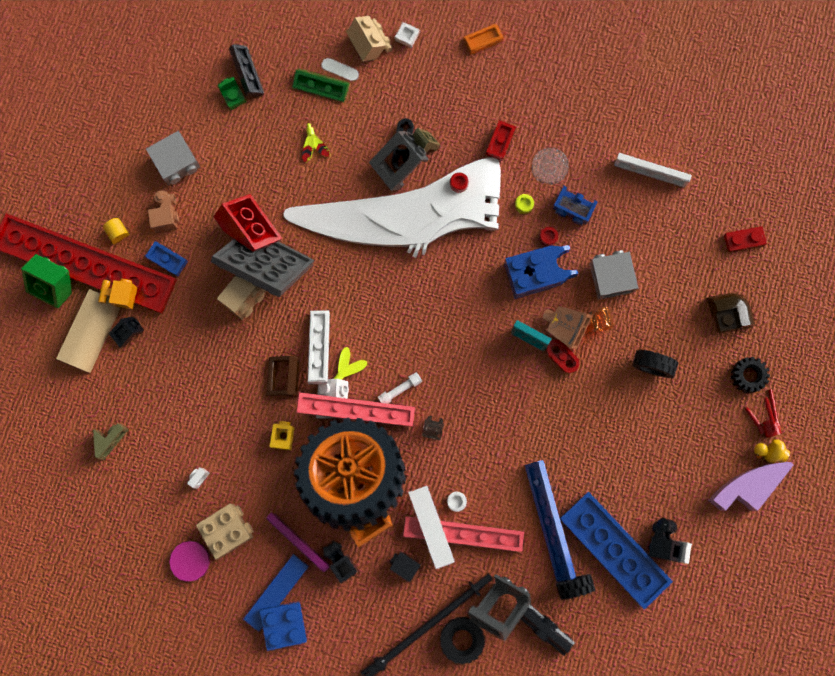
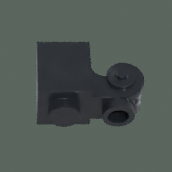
(661, 543)
(343, 565)

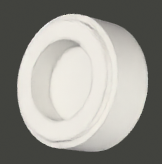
(456, 501)

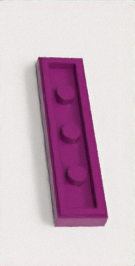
(295, 539)

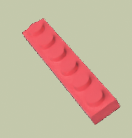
(354, 409)
(471, 535)

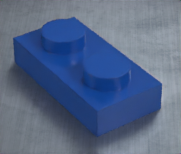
(166, 258)

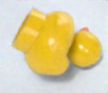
(773, 453)

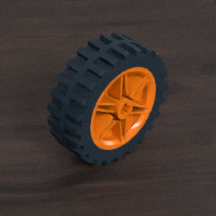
(352, 506)

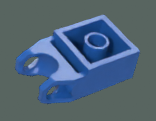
(544, 270)

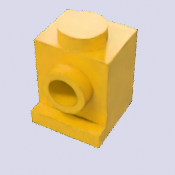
(276, 441)

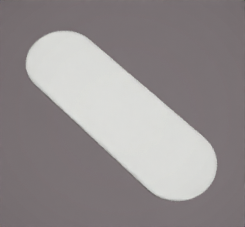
(340, 69)

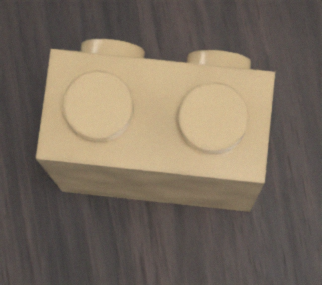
(225, 530)

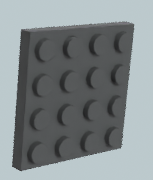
(270, 268)

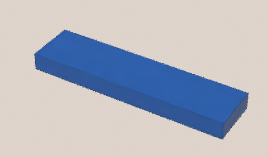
(277, 590)

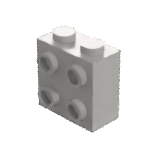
(173, 158)
(613, 274)

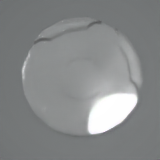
(550, 166)

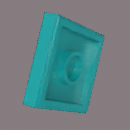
(530, 335)

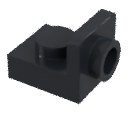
(125, 331)

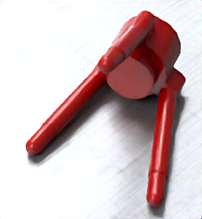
(771, 426)

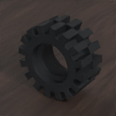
(760, 369)
(575, 587)

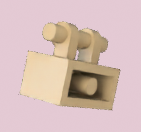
(368, 38)

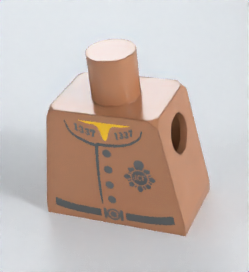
(567, 325)

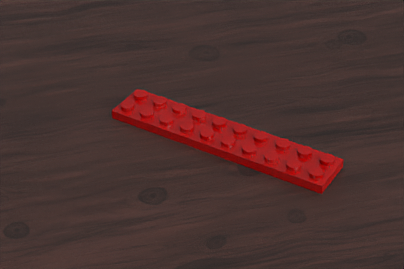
(84, 261)

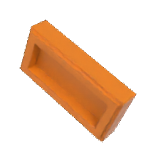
(483, 38)

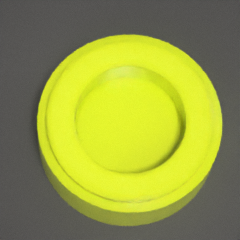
(524, 204)

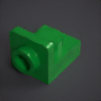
(231, 93)

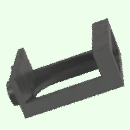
(417, 155)
(501, 587)

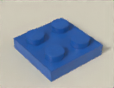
(283, 625)

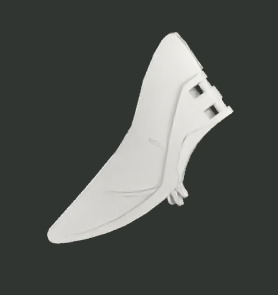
(409, 217)

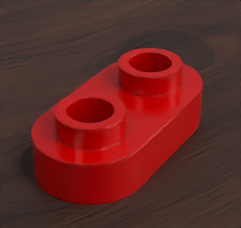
(563, 356)

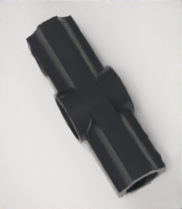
(547, 630)

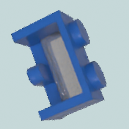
(574, 206)

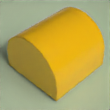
(115, 230)

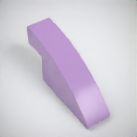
(751, 487)

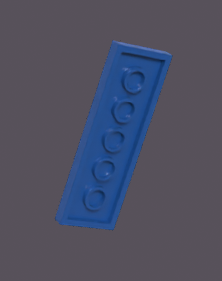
(616, 550)

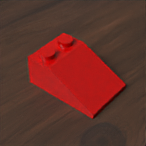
(247, 223)

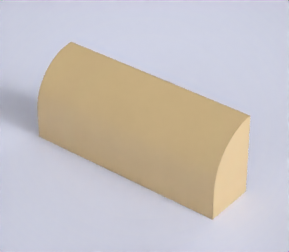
(88, 332)

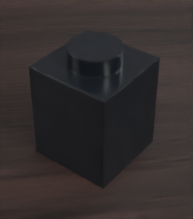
(404, 566)

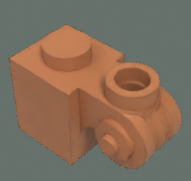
(165, 217)

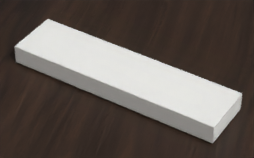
(652, 170)
(318, 347)
(431, 527)

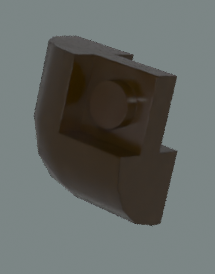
(731, 312)

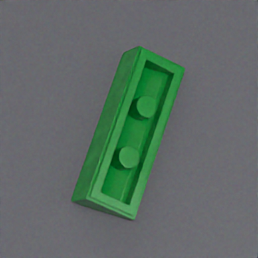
(320, 85)

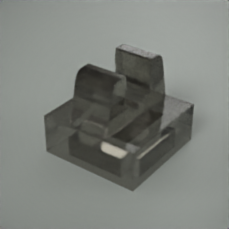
(433, 429)

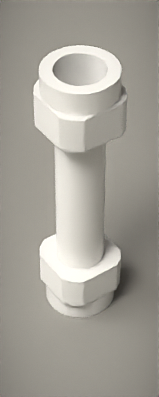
(413, 380)

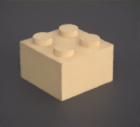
(241, 297)

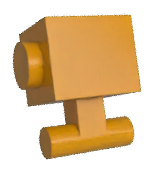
(121, 294)

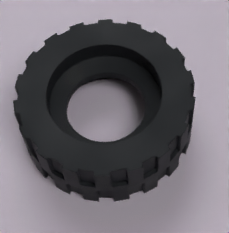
(655, 363)
(454, 654)

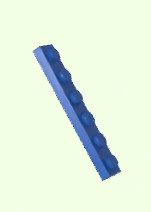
(550, 521)

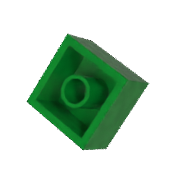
(46, 281)

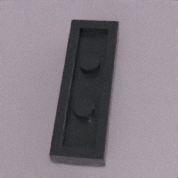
(246, 70)

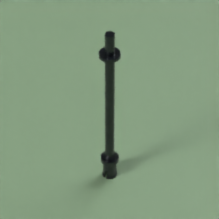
(380, 663)

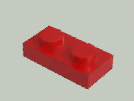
(500, 140)
(745, 239)

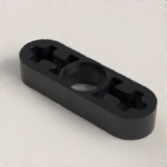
(395, 157)

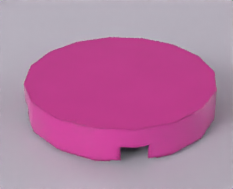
(189, 561)

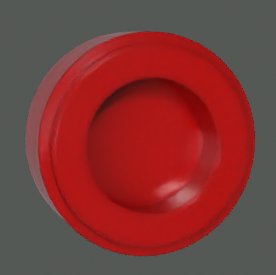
(459, 182)
(548, 236)

